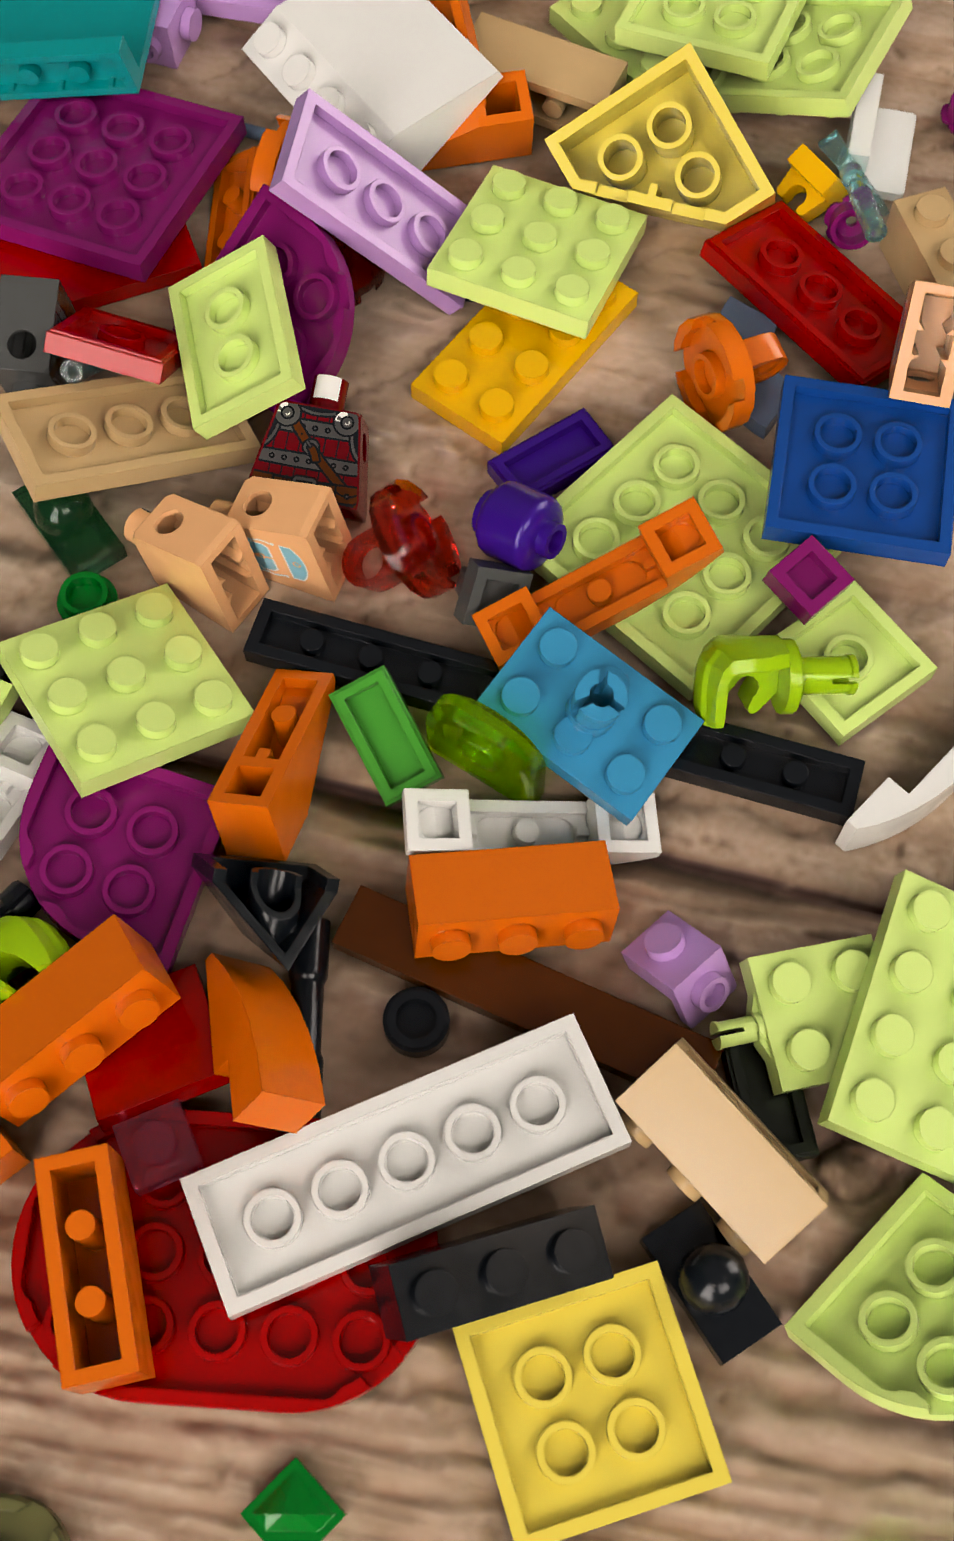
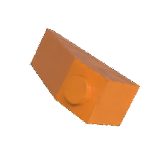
(274, 767)

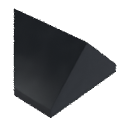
(269, 899)

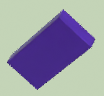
(553, 456)

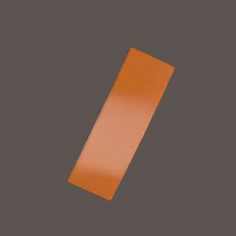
(262, 1046)

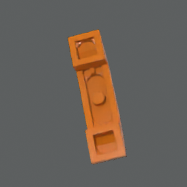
(610, 587)

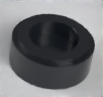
(416, 1022)

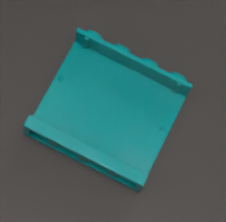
(74, 47)

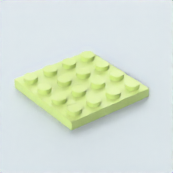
(647, 473)
(898, 1048)

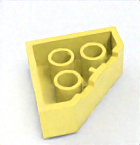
(665, 149)

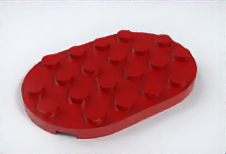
(279, 1359)

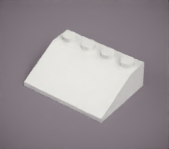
(380, 63)

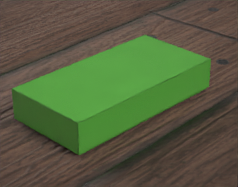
(386, 735)

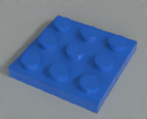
(861, 472)

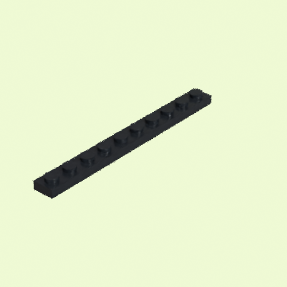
(719, 759)

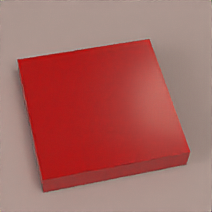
(115, 344)
(160, 1061)

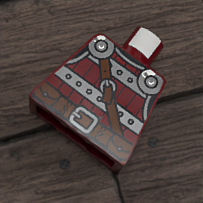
(319, 446)

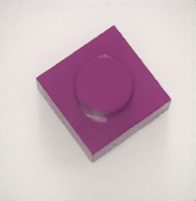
(808, 579)

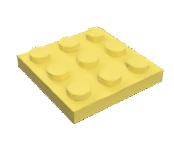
(590, 1407)

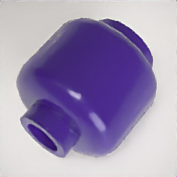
(519, 525)

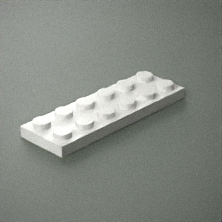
(402, 1165)

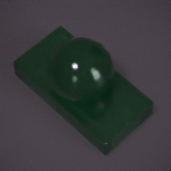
(73, 531)

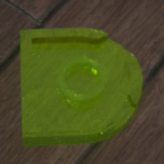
(486, 747)

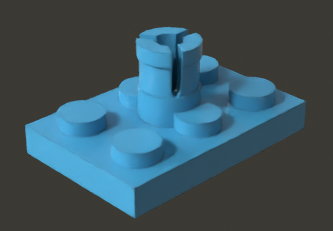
(591, 715)

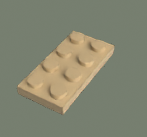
(112, 436)

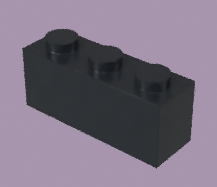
(490, 1272)

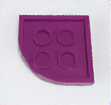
(314, 283)
(118, 852)

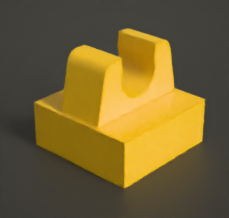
(812, 177)

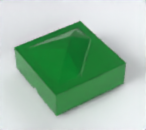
(294, 1507)

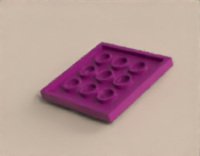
(110, 175)

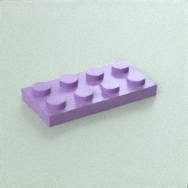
(365, 195)

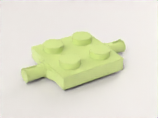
(798, 1010)

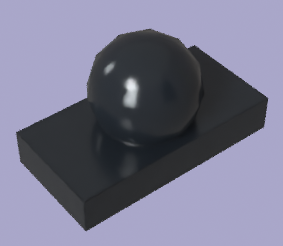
(710, 1283)

